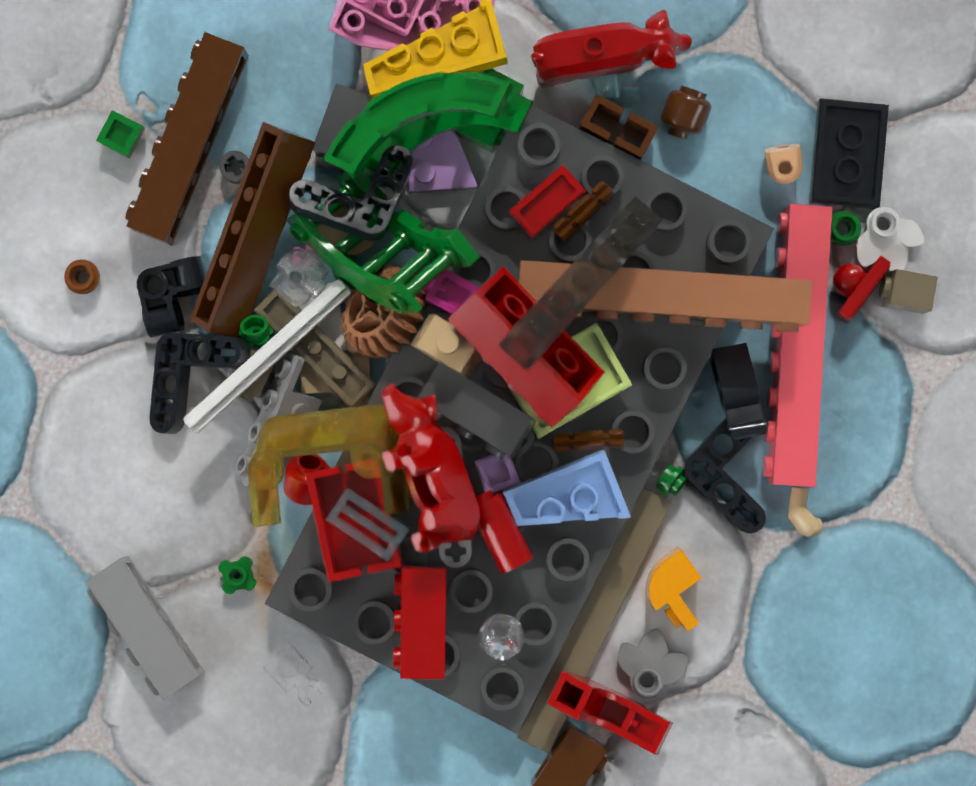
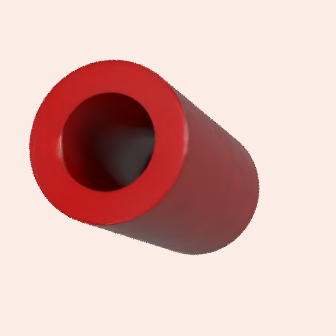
(501, 532)

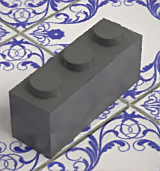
(478, 412)

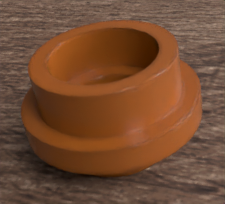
(72, 272)

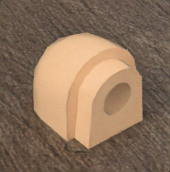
(784, 162)

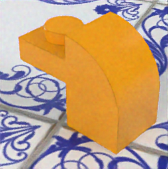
(669, 579)

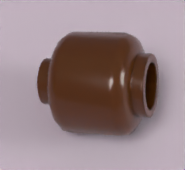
(686, 112)

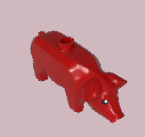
(606, 50)
(432, 469)

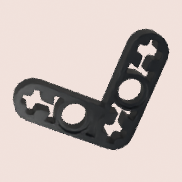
(359, 210)
(185, 358)
(715, 463)

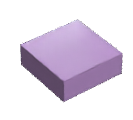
(496, 473)

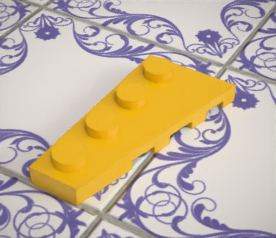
(461, 46)

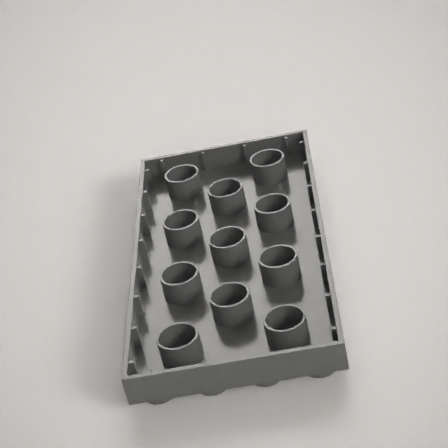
(656, 356)

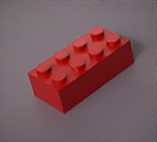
(556, 379)

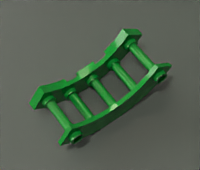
(421, 110)
(437, 247)

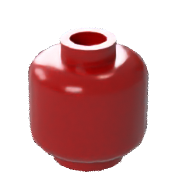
(295, 480)

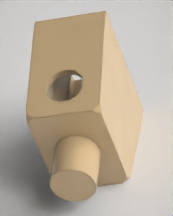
(443, 343)

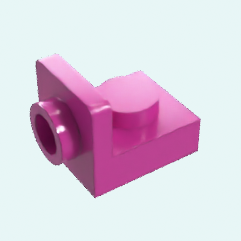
(449, 291)

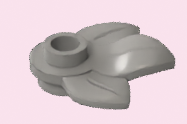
(653, 659)

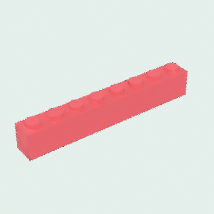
(799, 354)

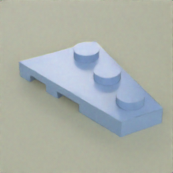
(568, 493)

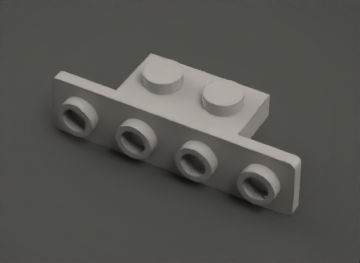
(277, 401)

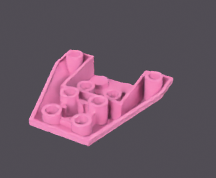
(393, 22)

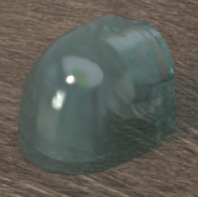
(619, 88)

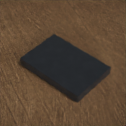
(848, 153)

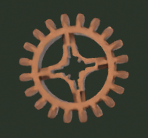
(375, 328)

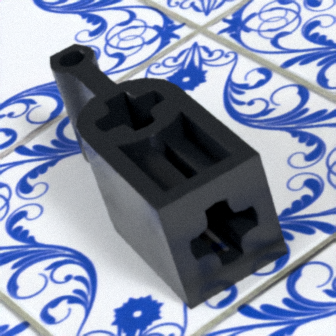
(738, 391)

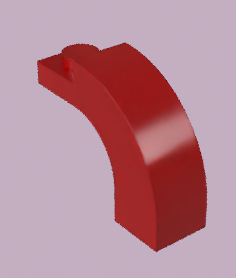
(607, 708)

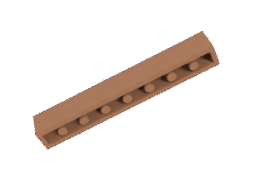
(687, 296)

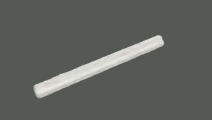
(267, 356)

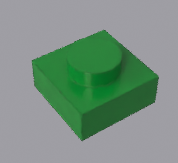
(120, 134)

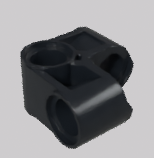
(162, 310)

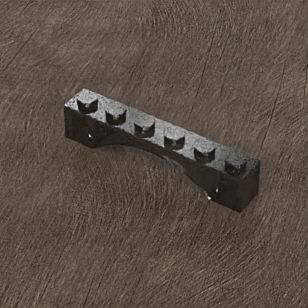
(579, 284)

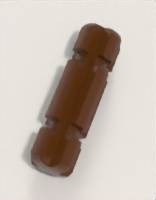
(583, 210)
(588, 440)

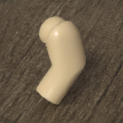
(800, 516)

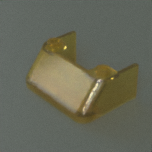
(357, 429)

